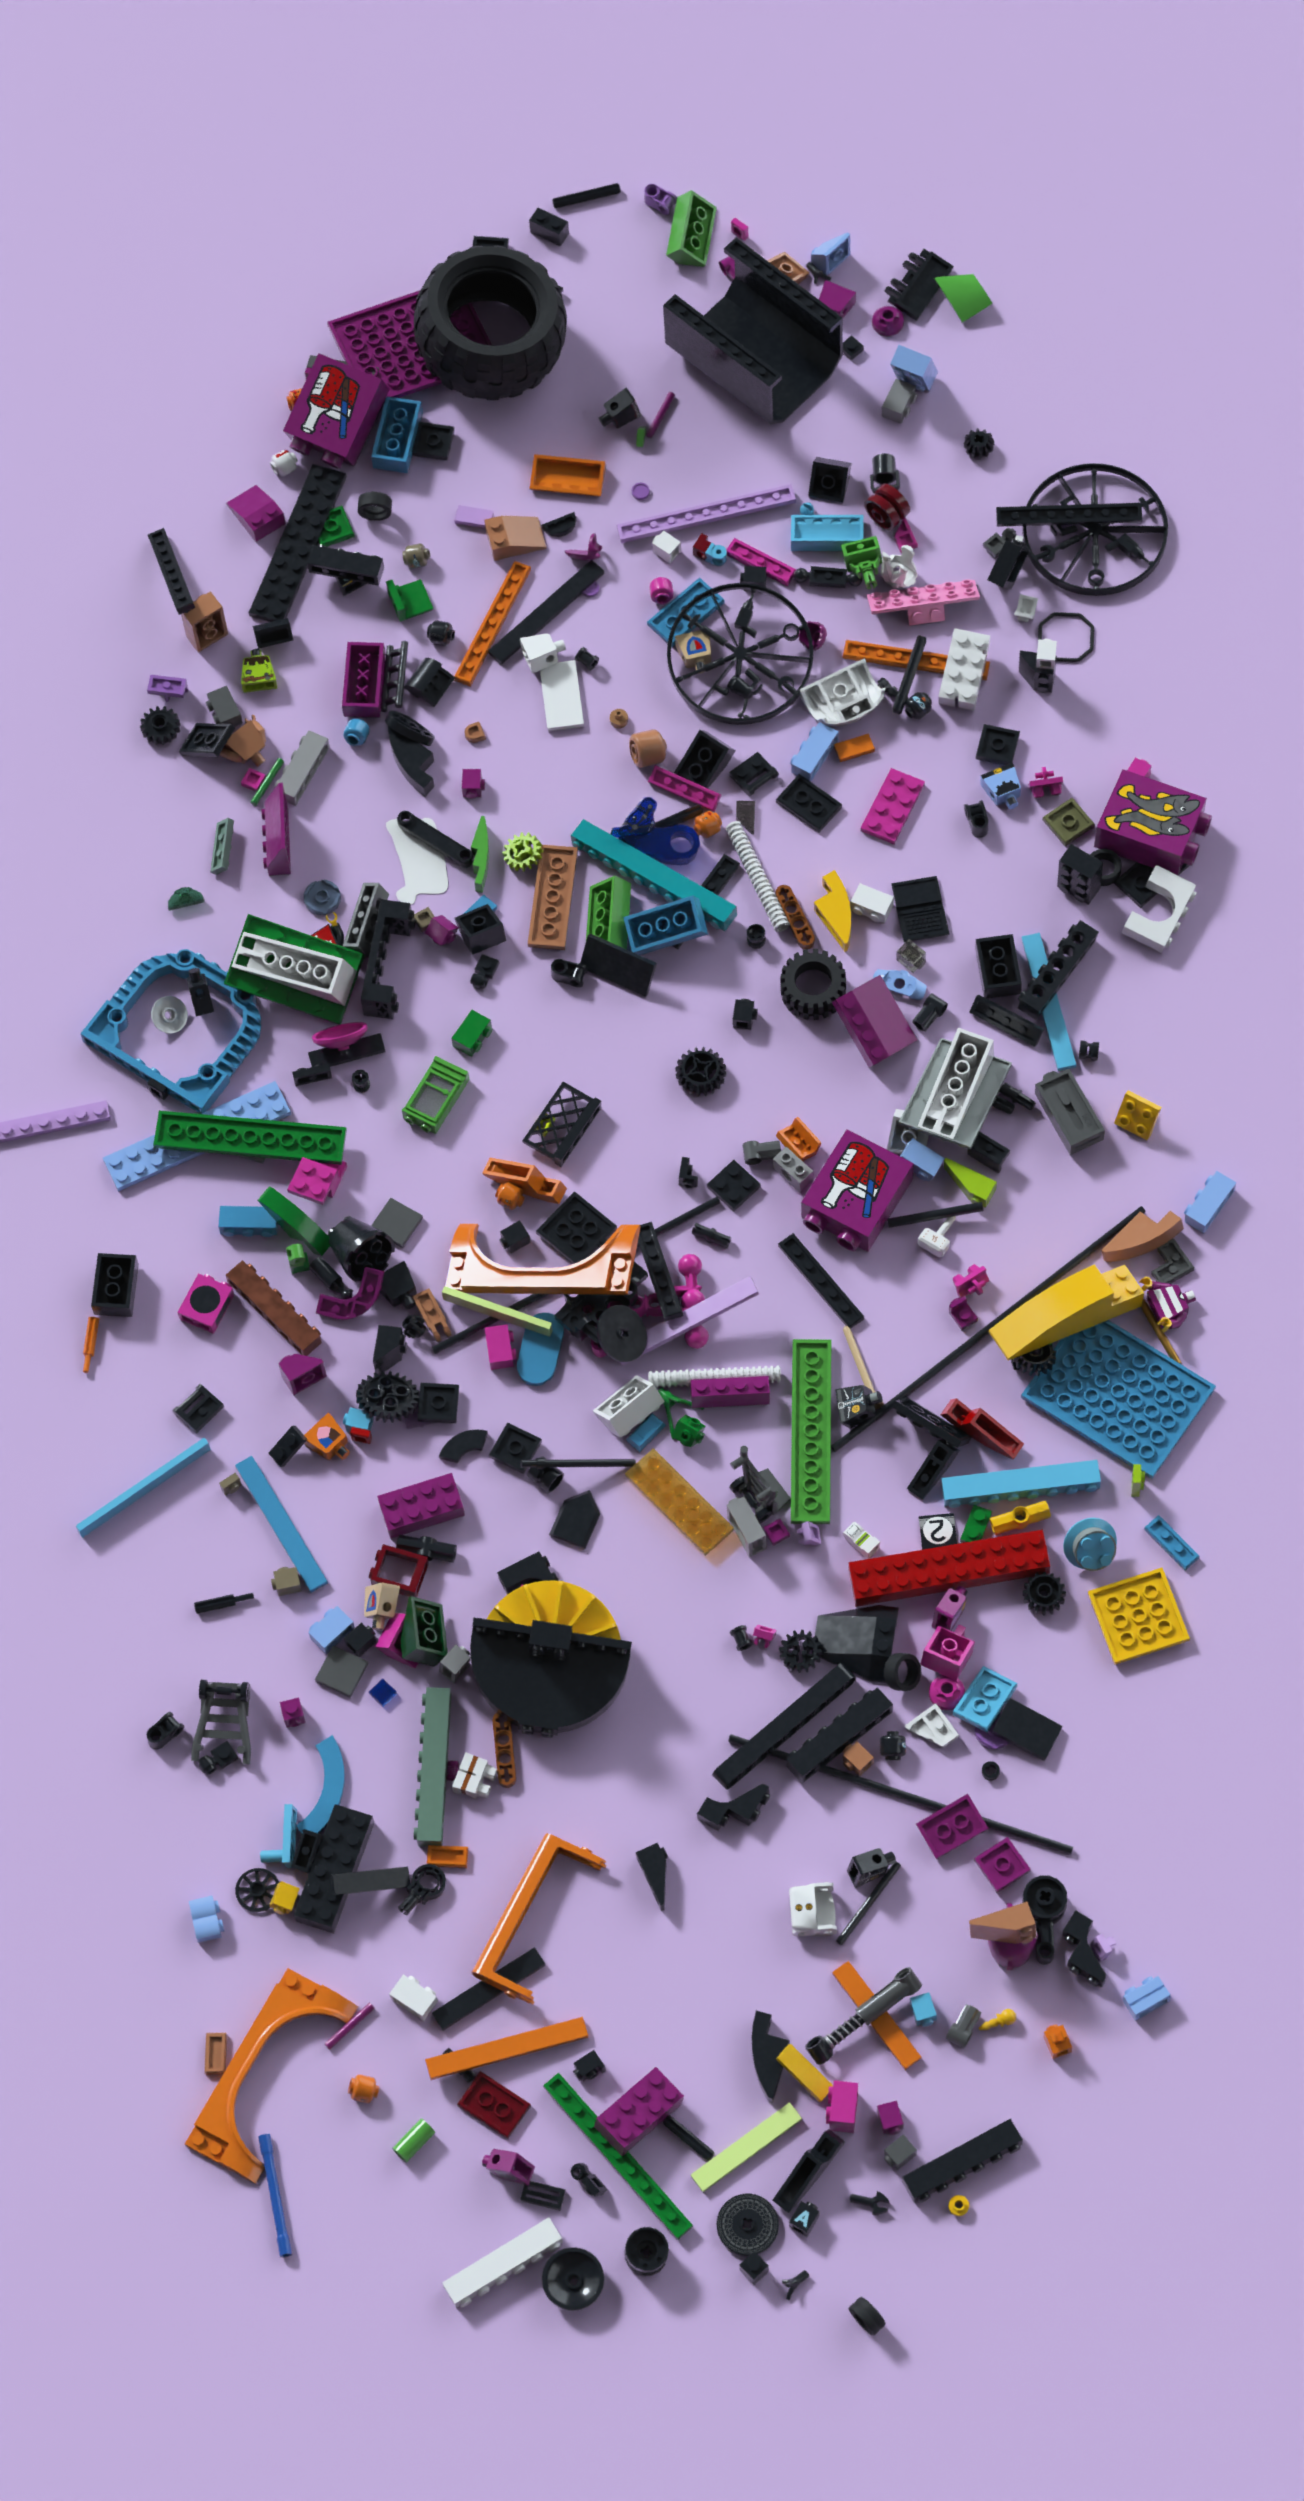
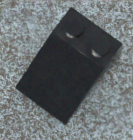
(704, 759)

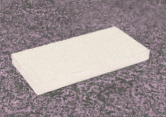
(561, 696)

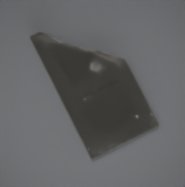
(746, 814)

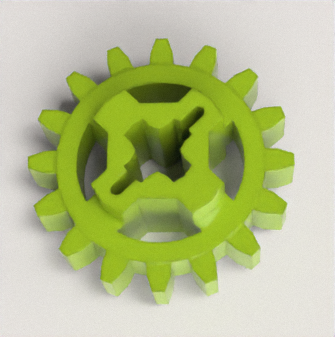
(522, 852)

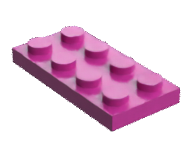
(892, 806)

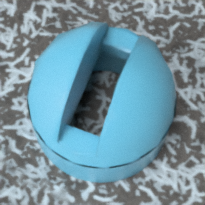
(804, 509)

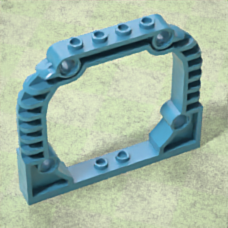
(193, 1091)

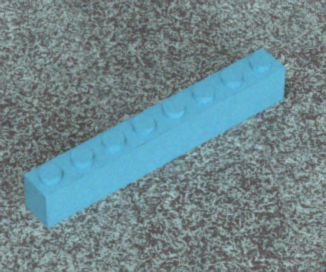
(1021, 1483)

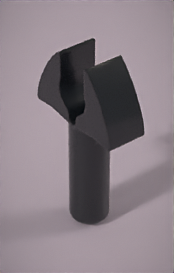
(871, 2202)

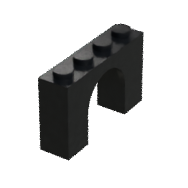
(526, 1571)

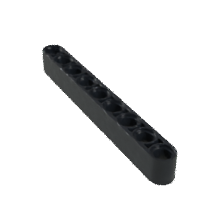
(784, 1726)

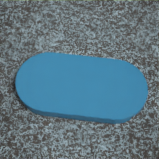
(540, 1352)

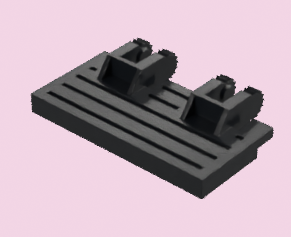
(920, 283)

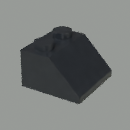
(829, 479)
(1038, 678)
(480, 929)
(388, 1347)

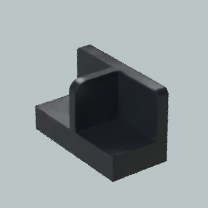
(988, 1152)

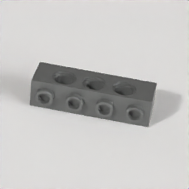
(364, 919)

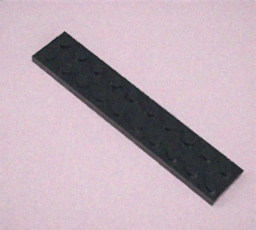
(294, 548)

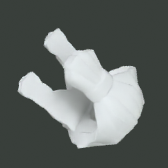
(907, 570)

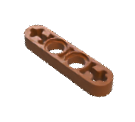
(798, 915)
(504, 1749)

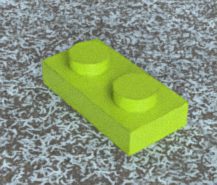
(1138, 1480)

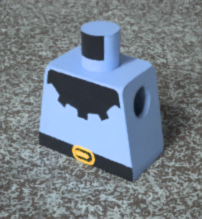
(1002, 785)

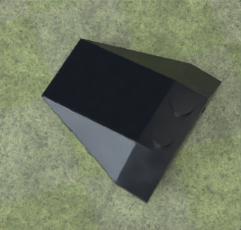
(859, 1639)

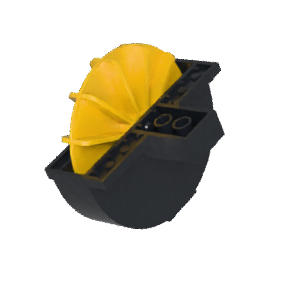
(549, 1657)

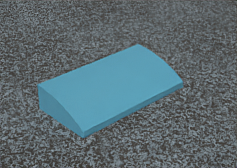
(824, 531)

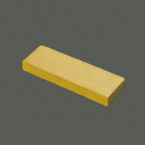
(804, 2072)

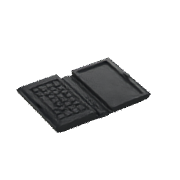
(920, 908)

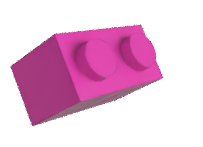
(499, 1347)

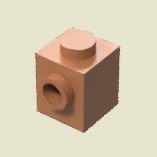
(857, 1758)

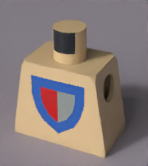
(694, 649)
(380, 1603)

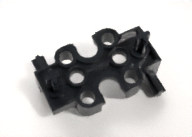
(585, 1324)

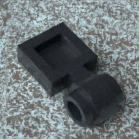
(485, 968)
(222, 1755)
(591, 2181)

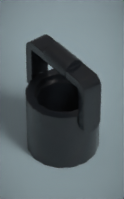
(884, 471)

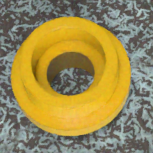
(958, 2211)

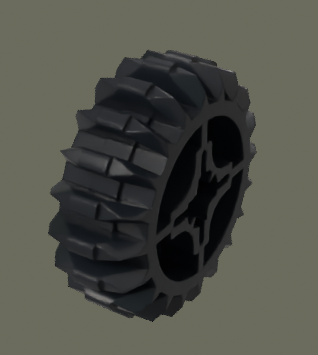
(711, 1063)

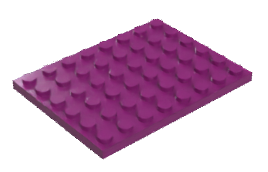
(386, 339)

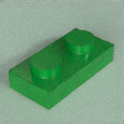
(976, 1524)

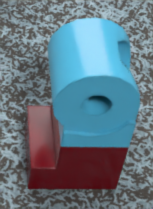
(709, 552)

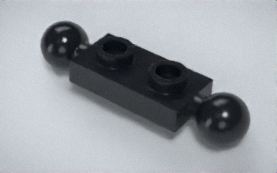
(827, 577)

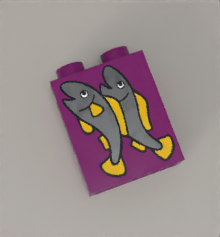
(1152, 822)

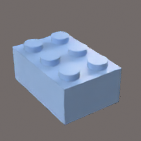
(914, 368)

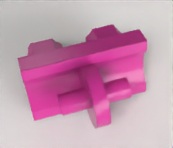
(1037, 785)
(972, 1282)

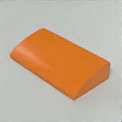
(567, 475)

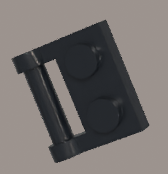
(750, 770)
(202, 1412)

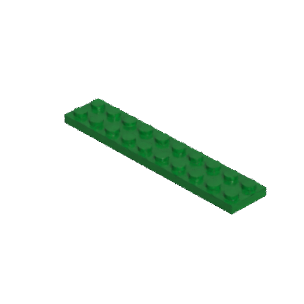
(249, 1137)

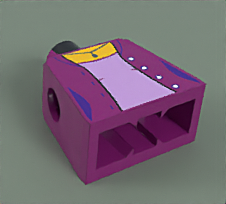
(950, 1608)

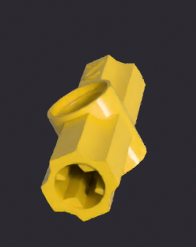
(1032, 1514)

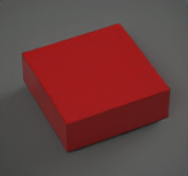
(361, 1435)

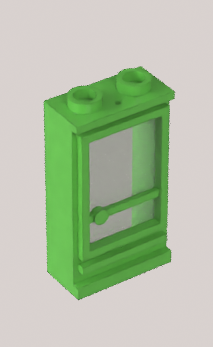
(435, 1095)

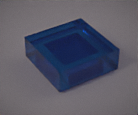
(382, 1692)

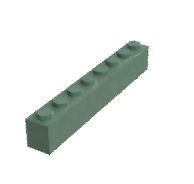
(434, 1766)

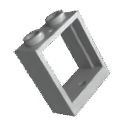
(746, 1526)

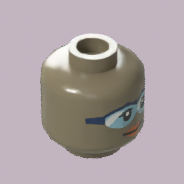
(416, 555)

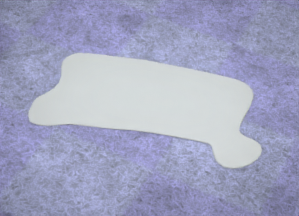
(422, 866)

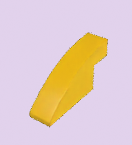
(835, 909)

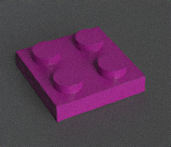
(1002, 1864)

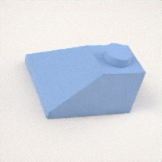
(831, 253)

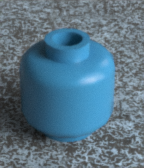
(356, 732)

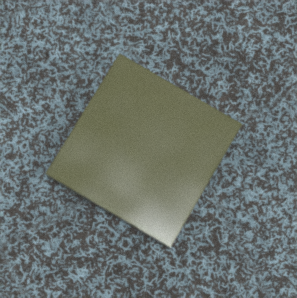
(1068, 822)

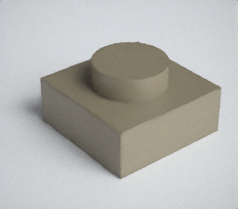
(230, 1484)

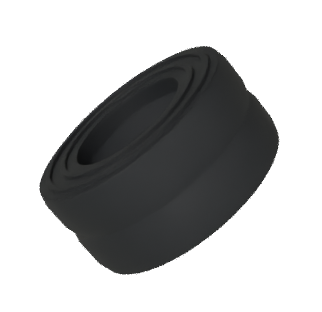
(867, 2316)

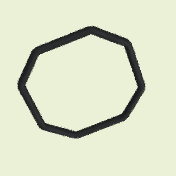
(1075, 615)

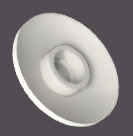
(177, 1012)

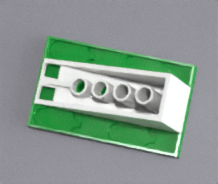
(294, 969)

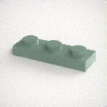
(222, 846)

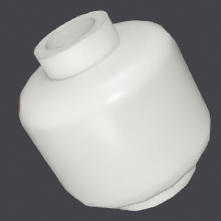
(283, 463)

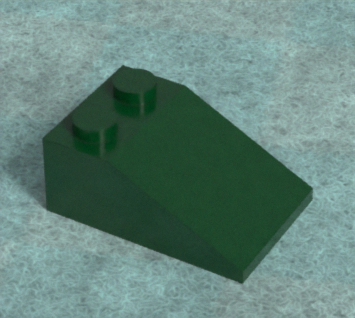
(424, 1632)

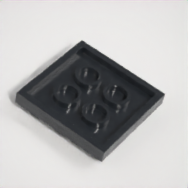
(576, 1229)

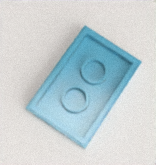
(985, 1699)

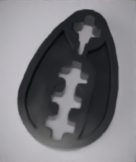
(409, 728)

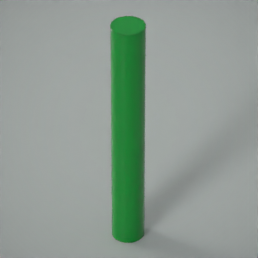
(267, 781)

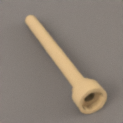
(859, 1362)

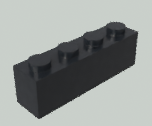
(345, 565)

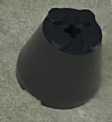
(359, 1247)

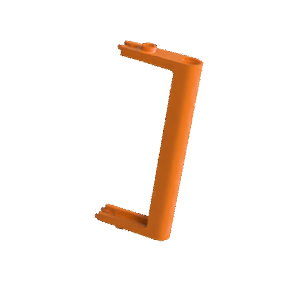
(518, 1907)

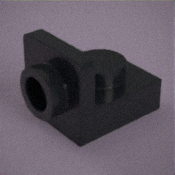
(685, 1174)

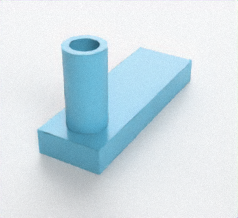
(289, 1840)

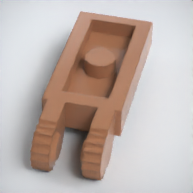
(431, 1313)

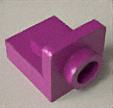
(962, 1313)

